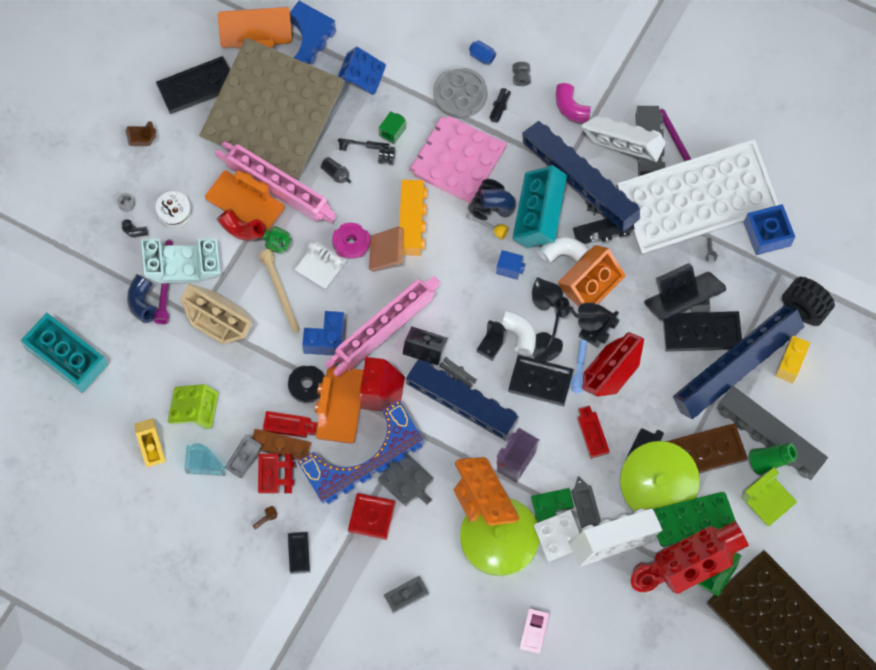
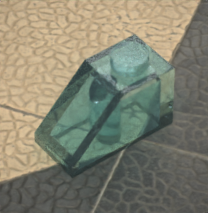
(202, 461)

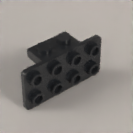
(682, 290)

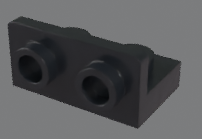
(600, 336)
(424, 345)

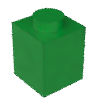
(392, 127)

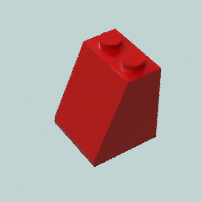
(380, 384)

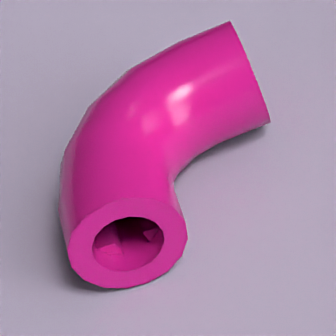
(568, 106)

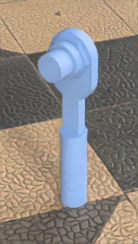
(577, 379)

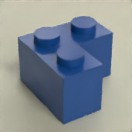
(325, 340)

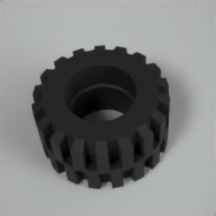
(810, 300)

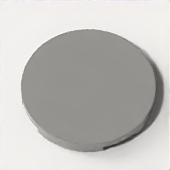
(460, 92)

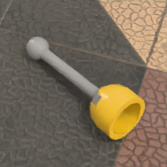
(499, 230)

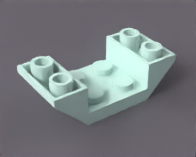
(180, 263)

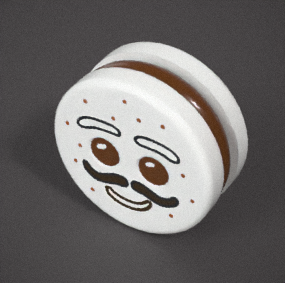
(173, 209)

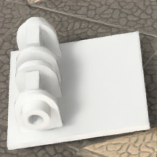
(320, 265)
(557, 535)

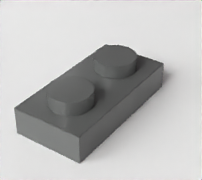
(406, 594)

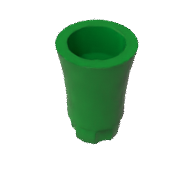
(776, 456)

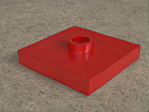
(371, 516)

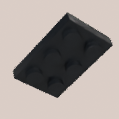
(540, 380)

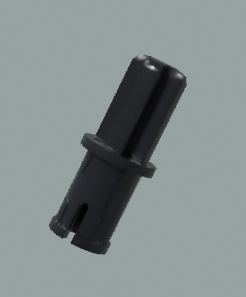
(499, 105)

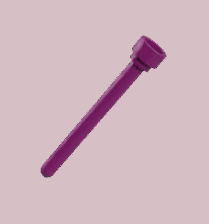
(675, 137)
(161, 315)

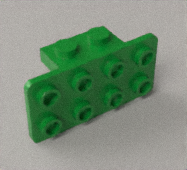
(691, 516)

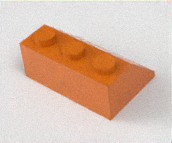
(592, 277)

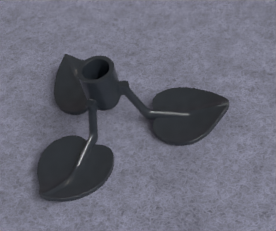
(548, 294)

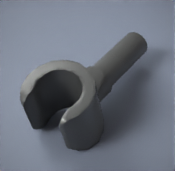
(710, 250)

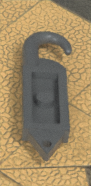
(585, 504)

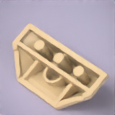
(215, 314)

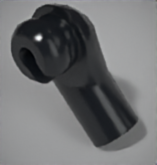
(132, 231)

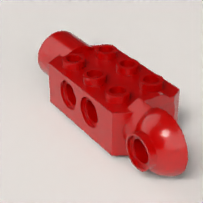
(691, 560)

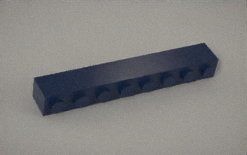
(582, 176)
(738, 361)

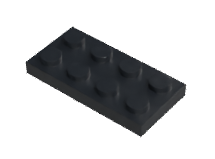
(193, 85)
(702, 331)

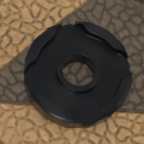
(303, 373)

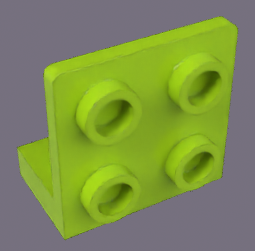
(193, 405)
(769, 498)

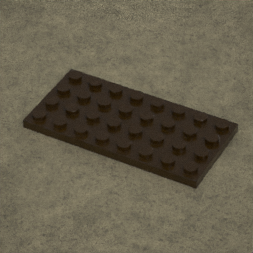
(784, 622)

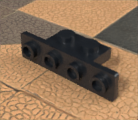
(597, 230)

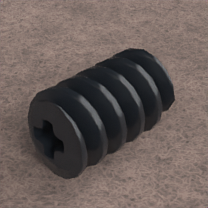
(475, 206)

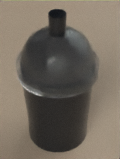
(335, 170)

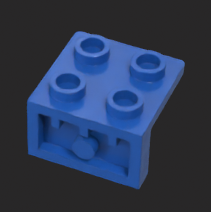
(362, 70)

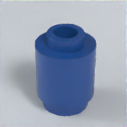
(482, 52)

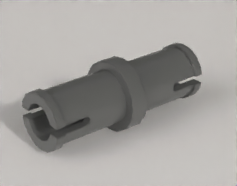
(457, 372)

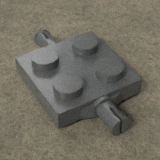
(406, 480)

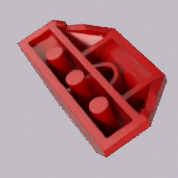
(613, 366)

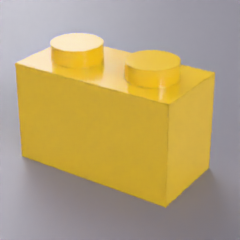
(792, 359)

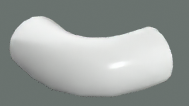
(562, 246)
(524, 332)

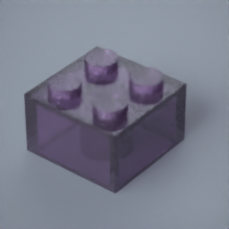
(517, 454)

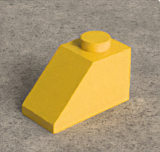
(149, 442)

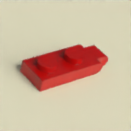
(288, 424)
(592, 432)

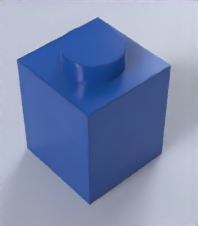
(510, 265)

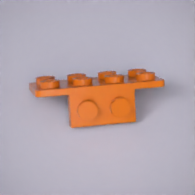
(262, 25)
(245, 197)
(339, 406)
(482, 493)

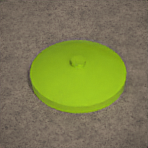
(658, 476)
(502, 547)

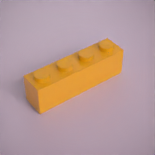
(411, 216)

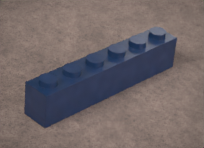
(462, 400)

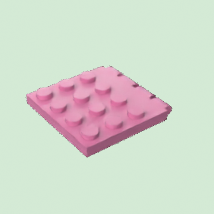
(457, 158)

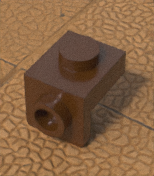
(141, 134)

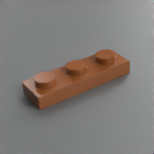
(282, 444)

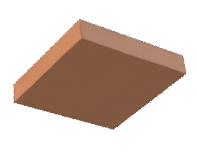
(386, 249)

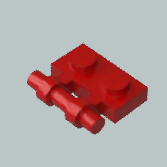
(269, 473)

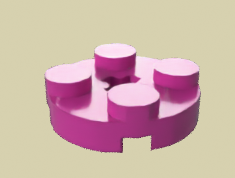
(347, 249)

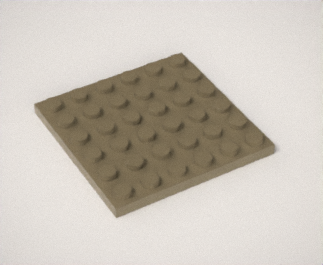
(273, 107)

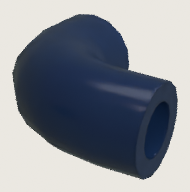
(499, 199)
(137, 299)

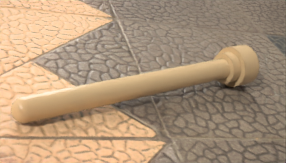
(267, 258)

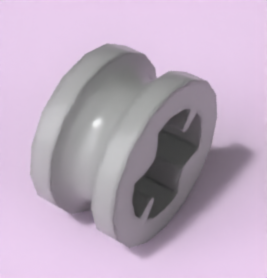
(126, 196)

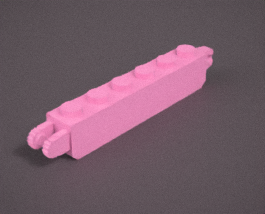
(279, 183)
(383, 325)

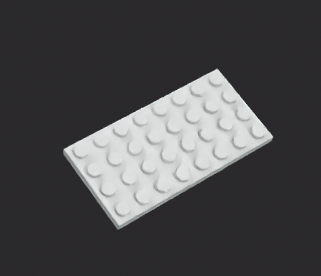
(699, 196)

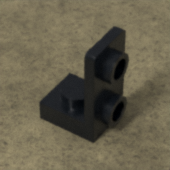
(493, 340)

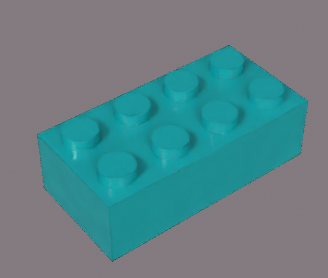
(539, 206)
(64, 352)

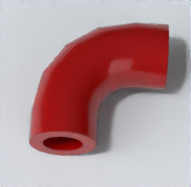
(240, 229)

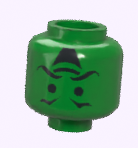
(277, 239)

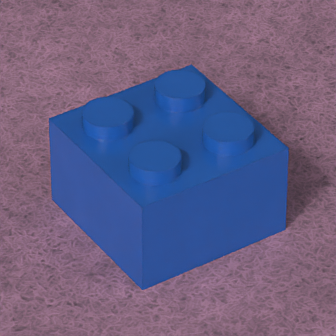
(769, 229)

